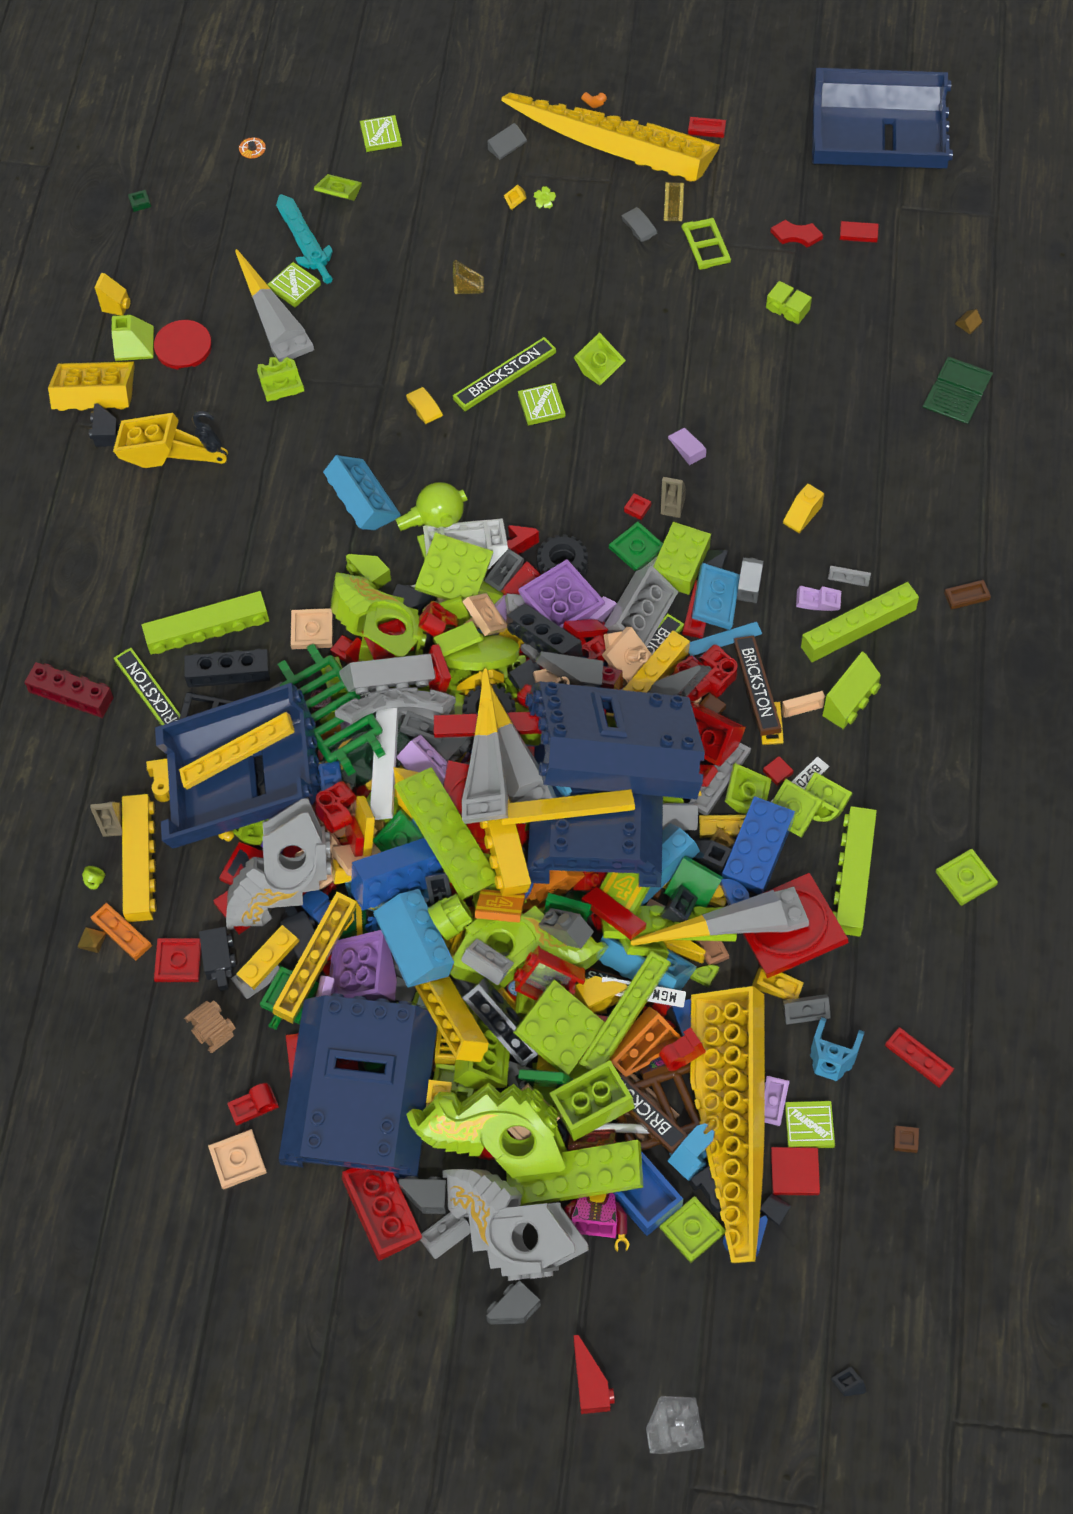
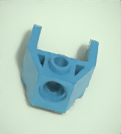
(842, 1059)
(690, 1154)

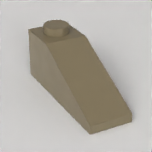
(672, 497)
(108, 818)

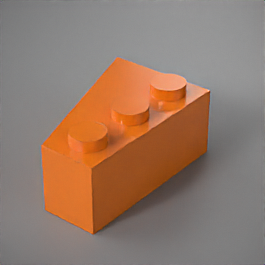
(559, 885)
(643, 1042)

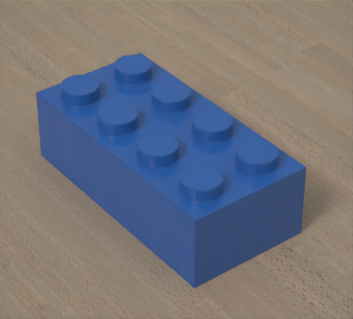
(759, 845)
(392, 872)

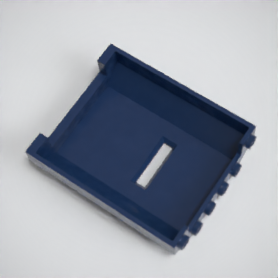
(857, 104)
(650, 751)
(231, 796)
(600, 841)
(356, 1114)

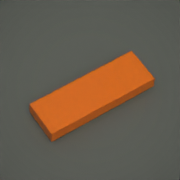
(121, 931)

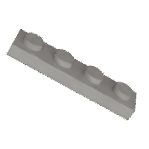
(713, 792)

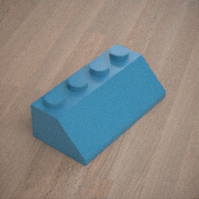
(360, 492)
(674, 847)
(414, 939)
(628, 965)

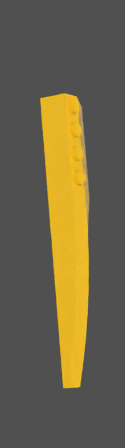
(645, 145)
(732, 1103)

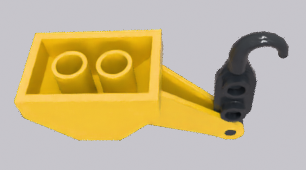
(155, 438)

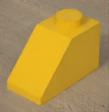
(111, 296)
(804, 508)
(598, 994)

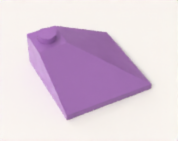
(562, 595)
(363, 967)

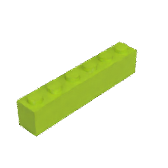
(859, 622)
(205, 623)
(855, 869)

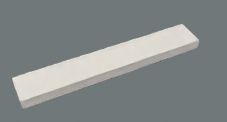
(383, 772)

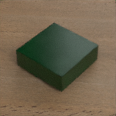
(139, 200)

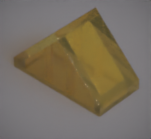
(673, 201)
(466, 280)

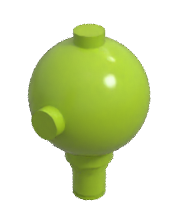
(436, 506)

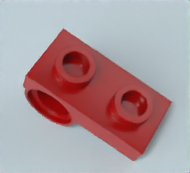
(590, 881)
(256, 1103)

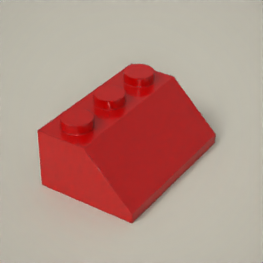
(718, 734)

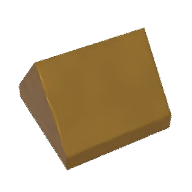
(969, 321)

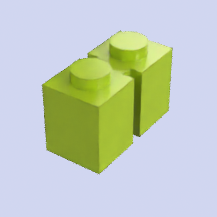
(792, 307)

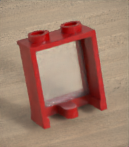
(541, 969)

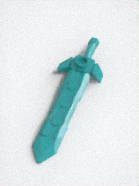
(312, 252)

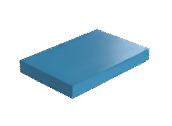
(716, 596)

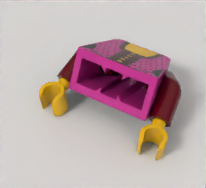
(599, 1217)

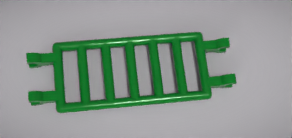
(323, 746)

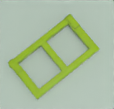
(695, 245)

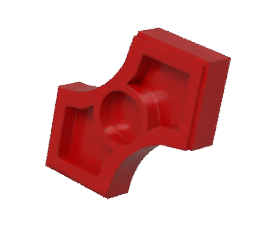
(804, 234)

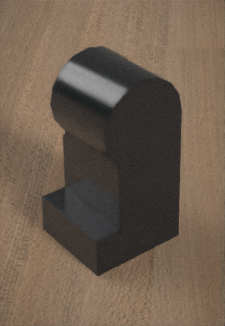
(707, 1184)

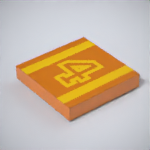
(497, 907)

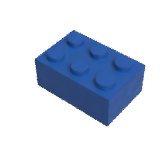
(653, 1202)

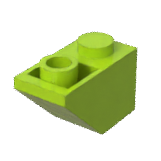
(368, 567)

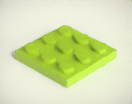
(453, 568)
(559, 1027)

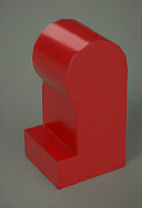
(682, 1051)

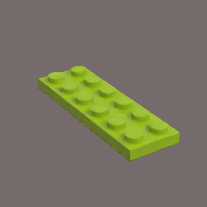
(446, 833)
(651, 916)
(586, 1174)

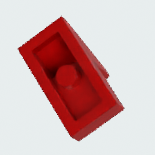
(522, 538)
(347, 649)

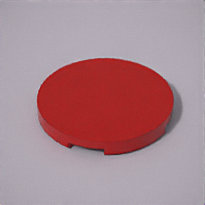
(182, 344)

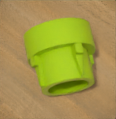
(450, 916)

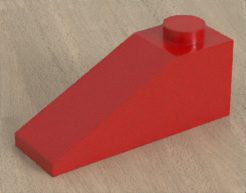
(591, 1382)

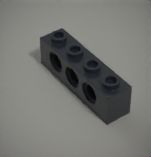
(541, 632)
(236, 673)
(499, 1018)

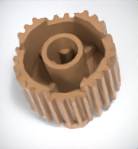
(210, 1025)

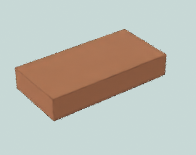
(714, 950)

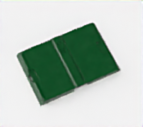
(958, 390)

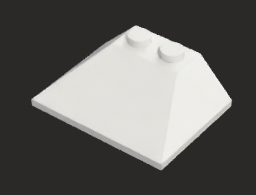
(484, 533)

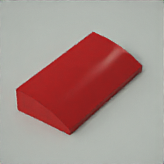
(381, 1210)

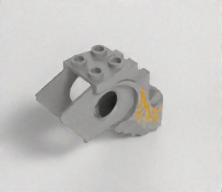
(277, 878)
(499, 1224)

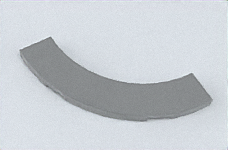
(394, 698)

